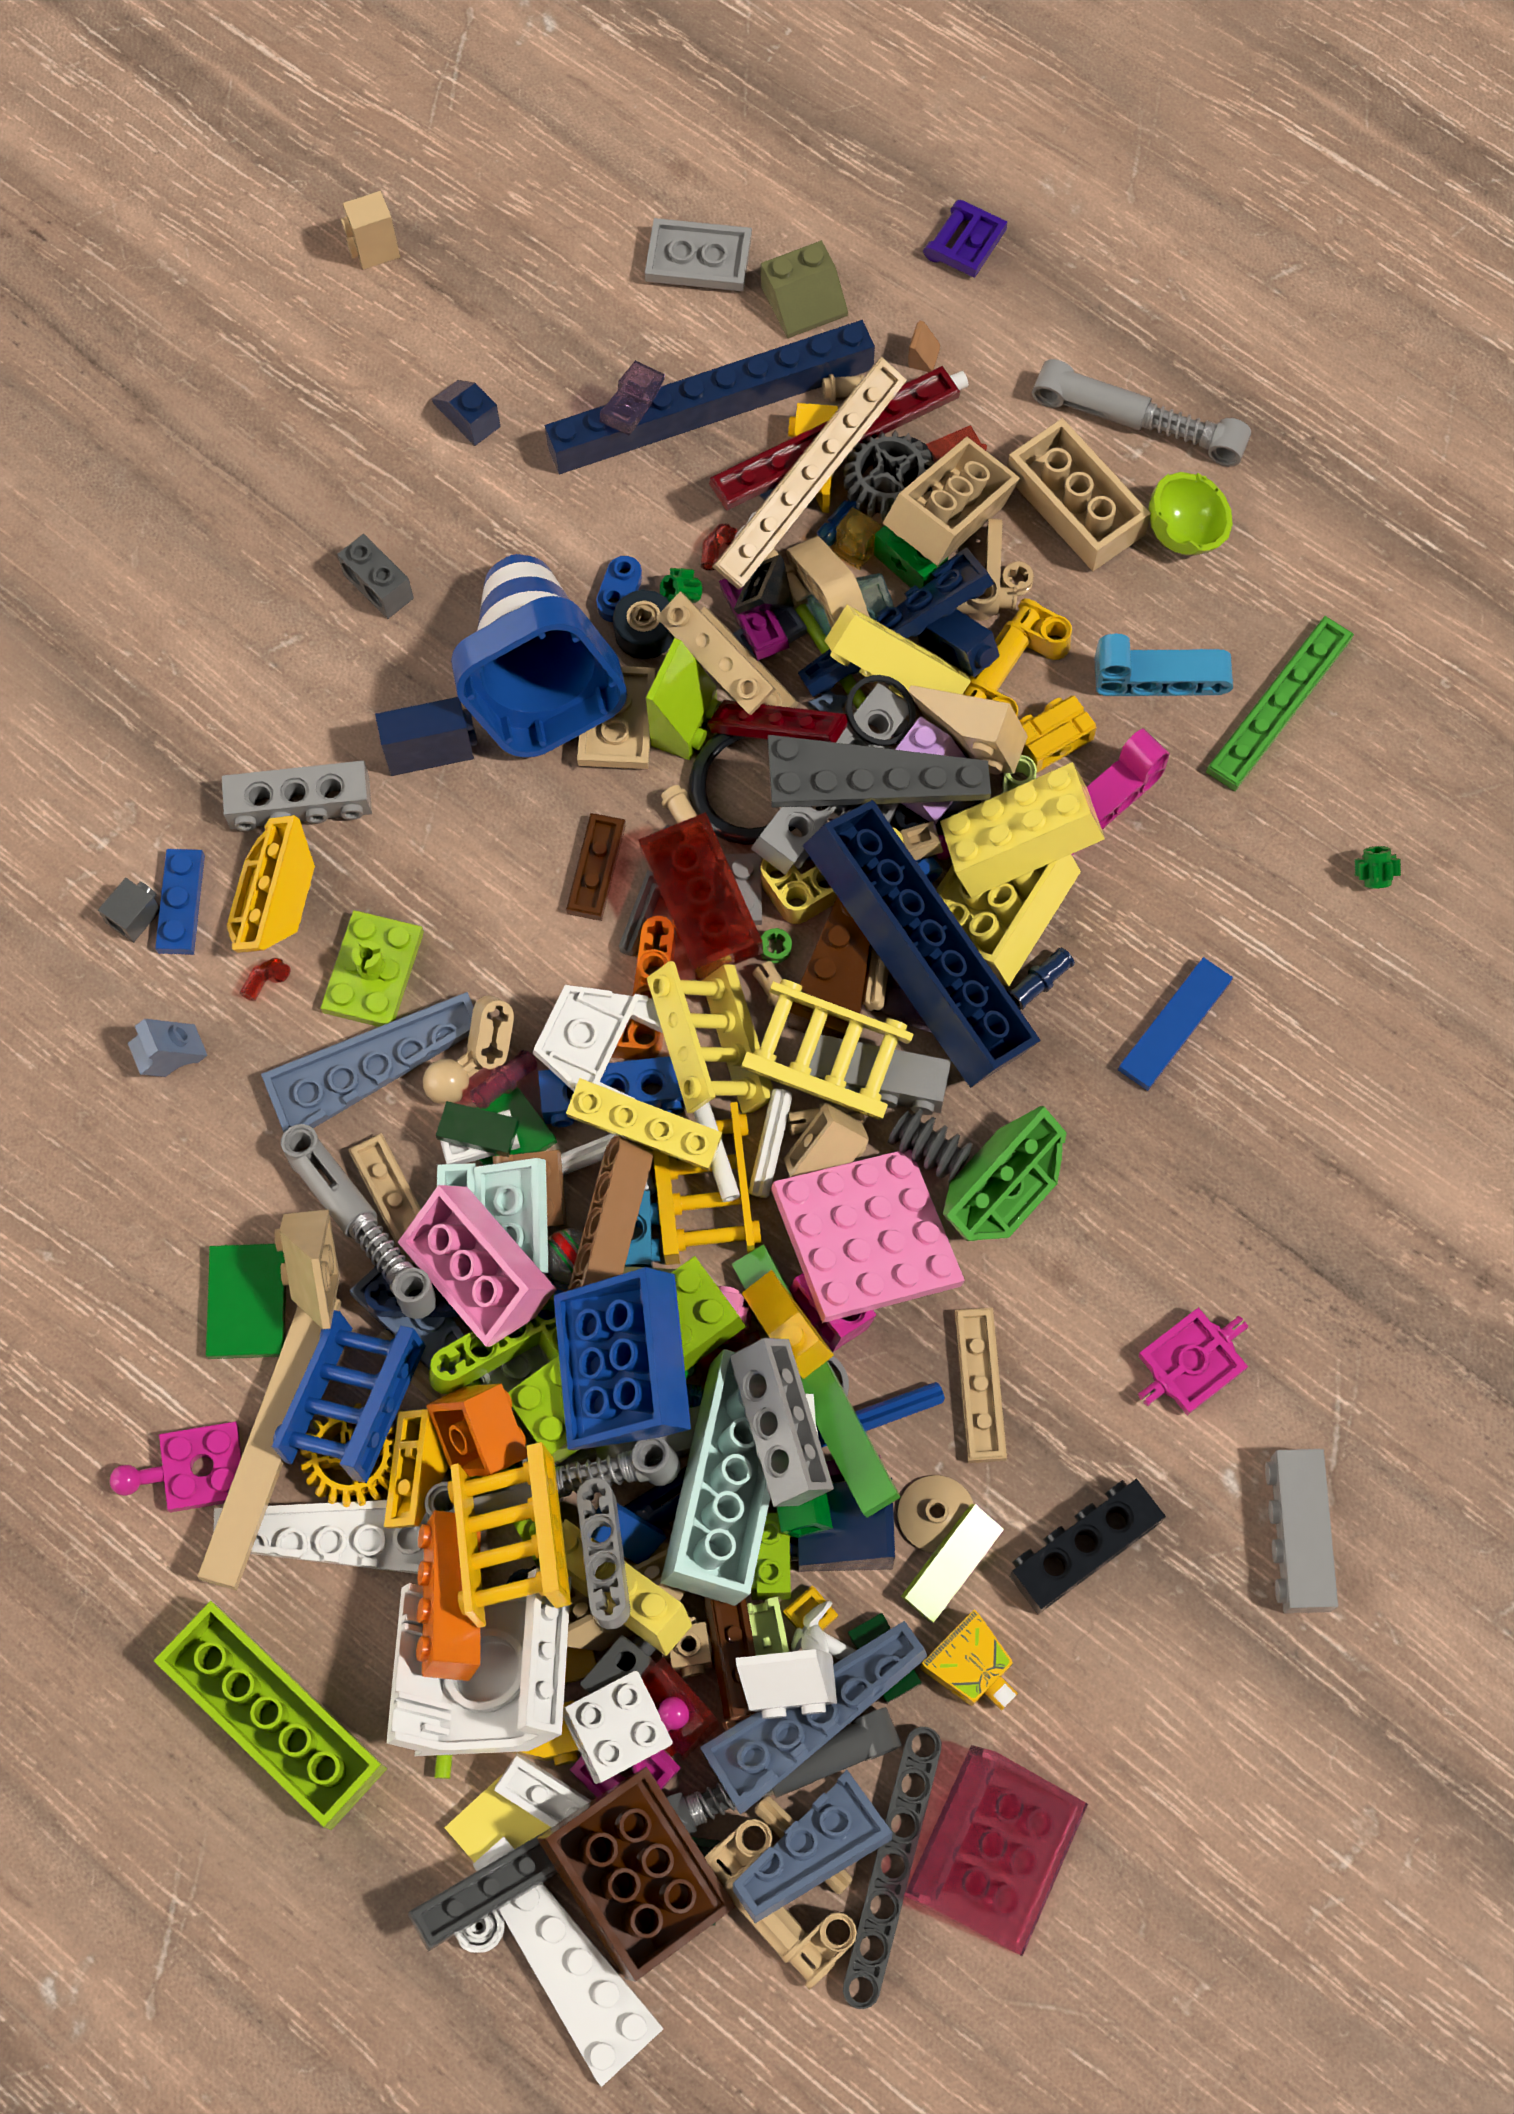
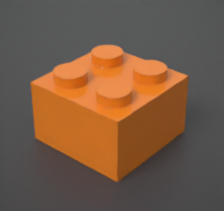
(478, 1429)

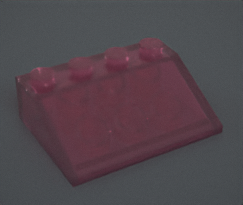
(996, 1849)

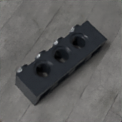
(1044, 1589)

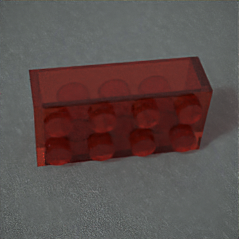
(701, 895)

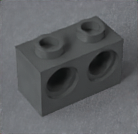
(375, 576)

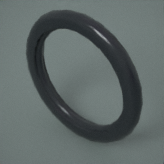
(699, 798)

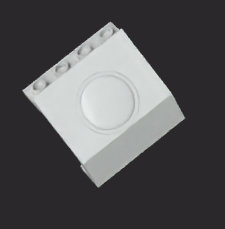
(509, 1701)

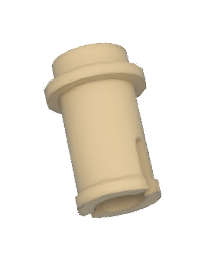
(839, 386)
(678, 804)
(766, 982)

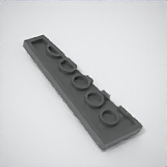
(848, 774)

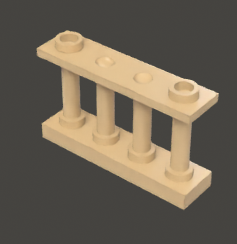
(724, 656)

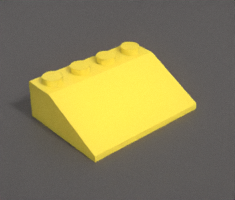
(1011, 916)

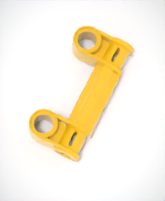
(1029, 629)

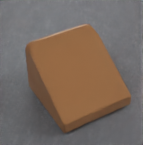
(923, 348)

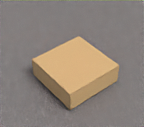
(922, 840)

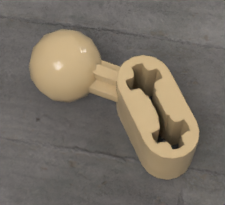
(449, 1078)

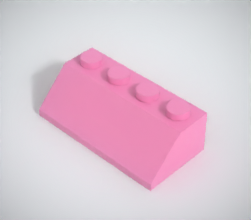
(475, 1264)

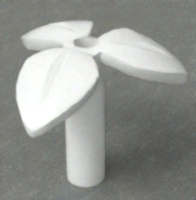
(814, 1638)

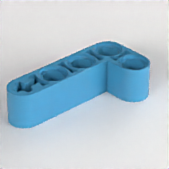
(1159, 671)

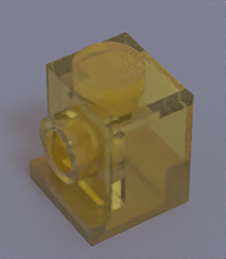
(855, 538)

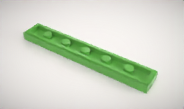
(1279, 703)

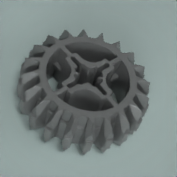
(894, 463)

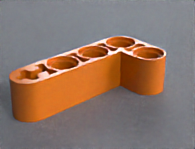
(647, 957)

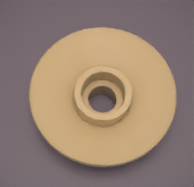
(914, 1514)

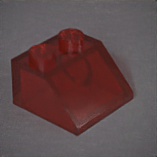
(664, 1682)

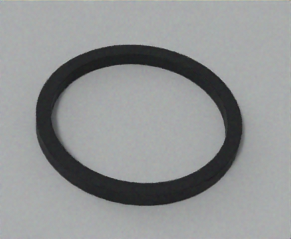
(886, 679)

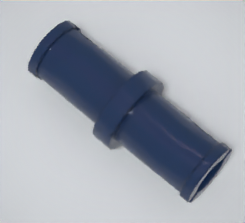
(1041, 977)

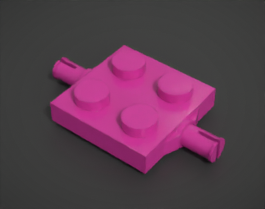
(1193, 1361)

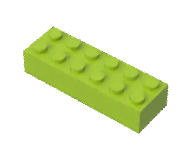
(705, 1324)
(270, 1715)

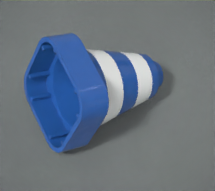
(535, 663)

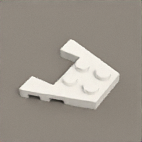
(587, 1030)

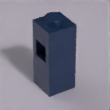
(961, 642)

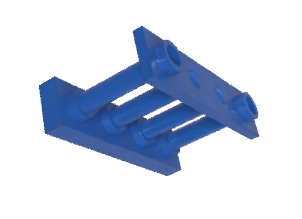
(373, 1419)

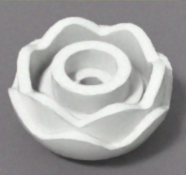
(484, 1939)

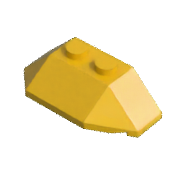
(271, 887)

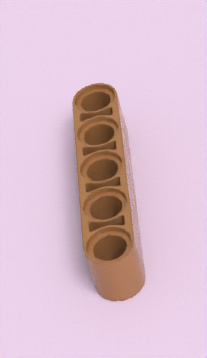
(612, 1212)

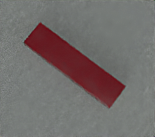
(777, 721)

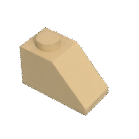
(827, 1142)

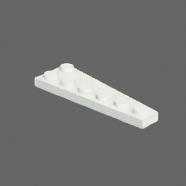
(582, 1985)

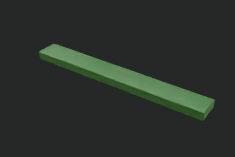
(834, 1413)

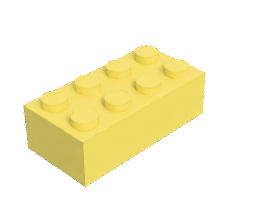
(1021, 830)

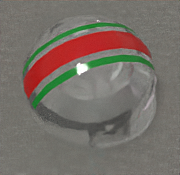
(562, 1254)

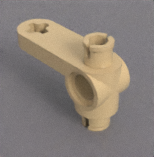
(997, 596)

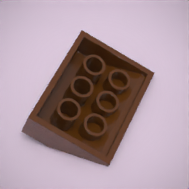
(636, 1874)

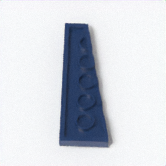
(952, 585)

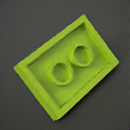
(372, 969)

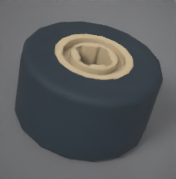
(632, 630)

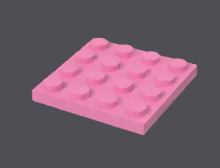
(866, 1235)

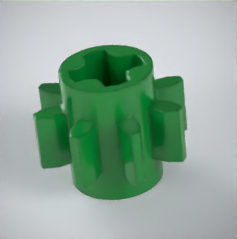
(683, 581)
(1377, 867)

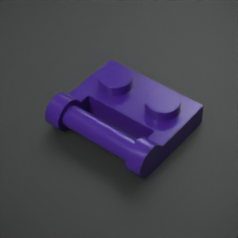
(973, 244)

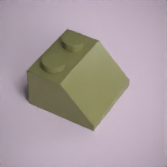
(803, 289)

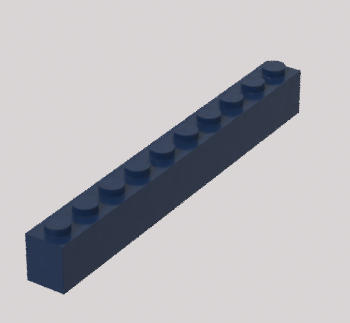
(716, 395)

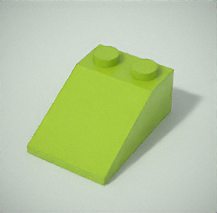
(680, 703)

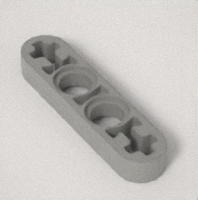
(599, 1553)

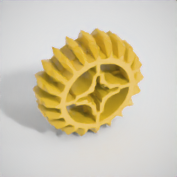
(319, 1463)

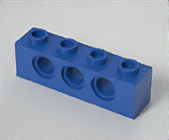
(628, 1075)

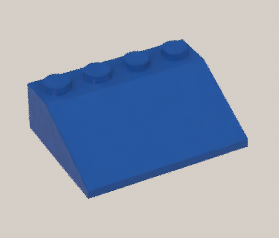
(622, 1360)

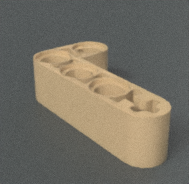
(826, 577)

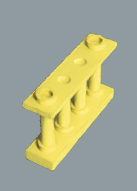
(734, 1029)
(798, 1072)

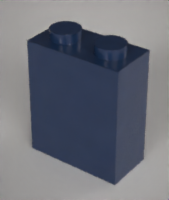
(426, 736)

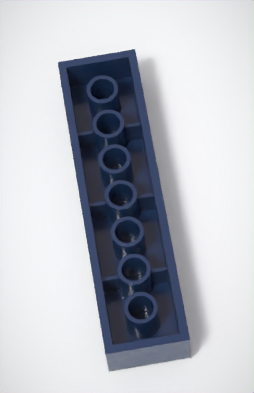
(921, 942)

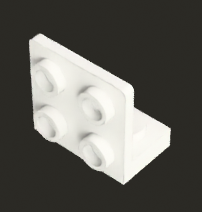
(616, 1727)

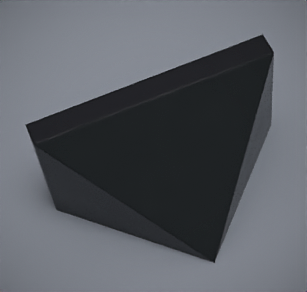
(766, 588)

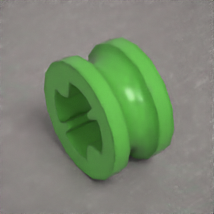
(775, 934)

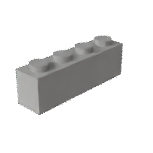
(909, 1082)
(1303, 1531)

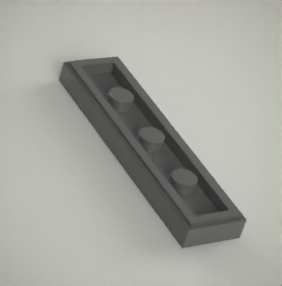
(482, 1893)

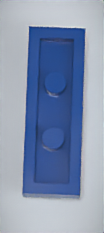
(180, 901)

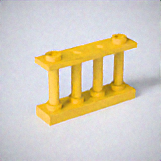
(673, 1204)
(545, 1544)

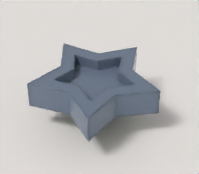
(828, 702)

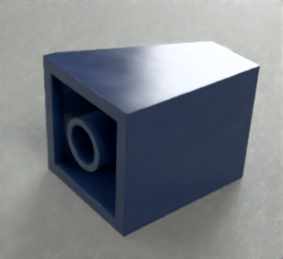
(854, 1540)

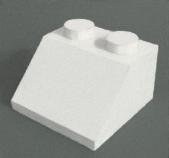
(788, 1682)

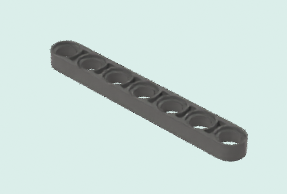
(892, 1887)

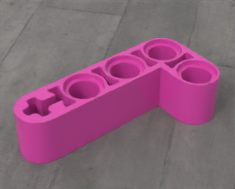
(1136, 771)

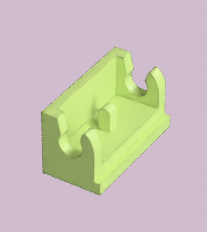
(767, 1627)

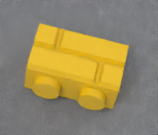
(1057, 731)

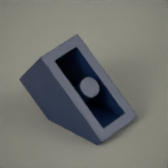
(469, 410)

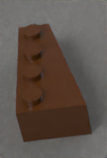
(834, 972)

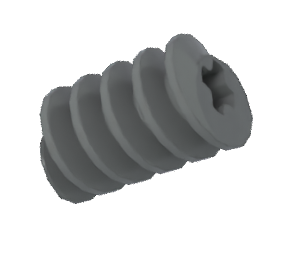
(931, 1144)

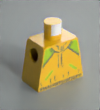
(972, 1663)

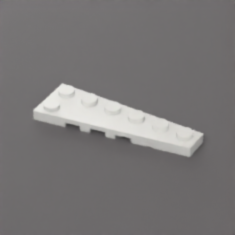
(338, 1536)

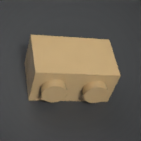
(370, 230)

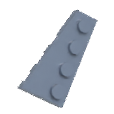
(821, 1844)

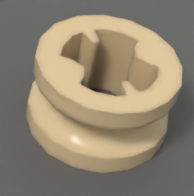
(1012, 570)

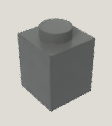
(130, 909)

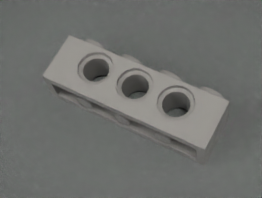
(281, 785)
(781, 1422)

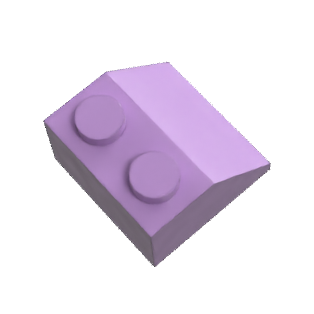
(929, 739)

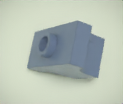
(165, 1046)

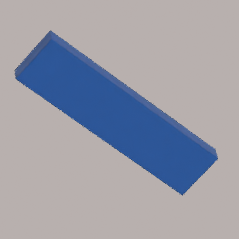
(1175, 1024)

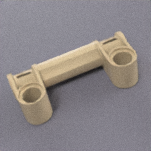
(780, 1927)

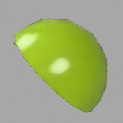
(1189, 514)

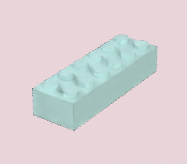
(721, 1498)

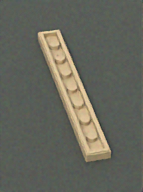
(809, 473)
(260, 1462)

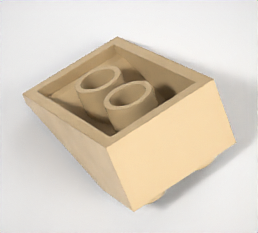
(977, 725)
(310, 1263)

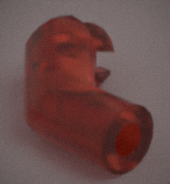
(713, 542)
(261, 974)

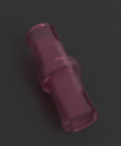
(503, 1079)

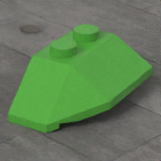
(1006, 1177)

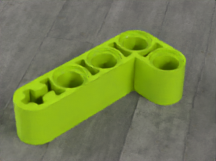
(473, 1367)

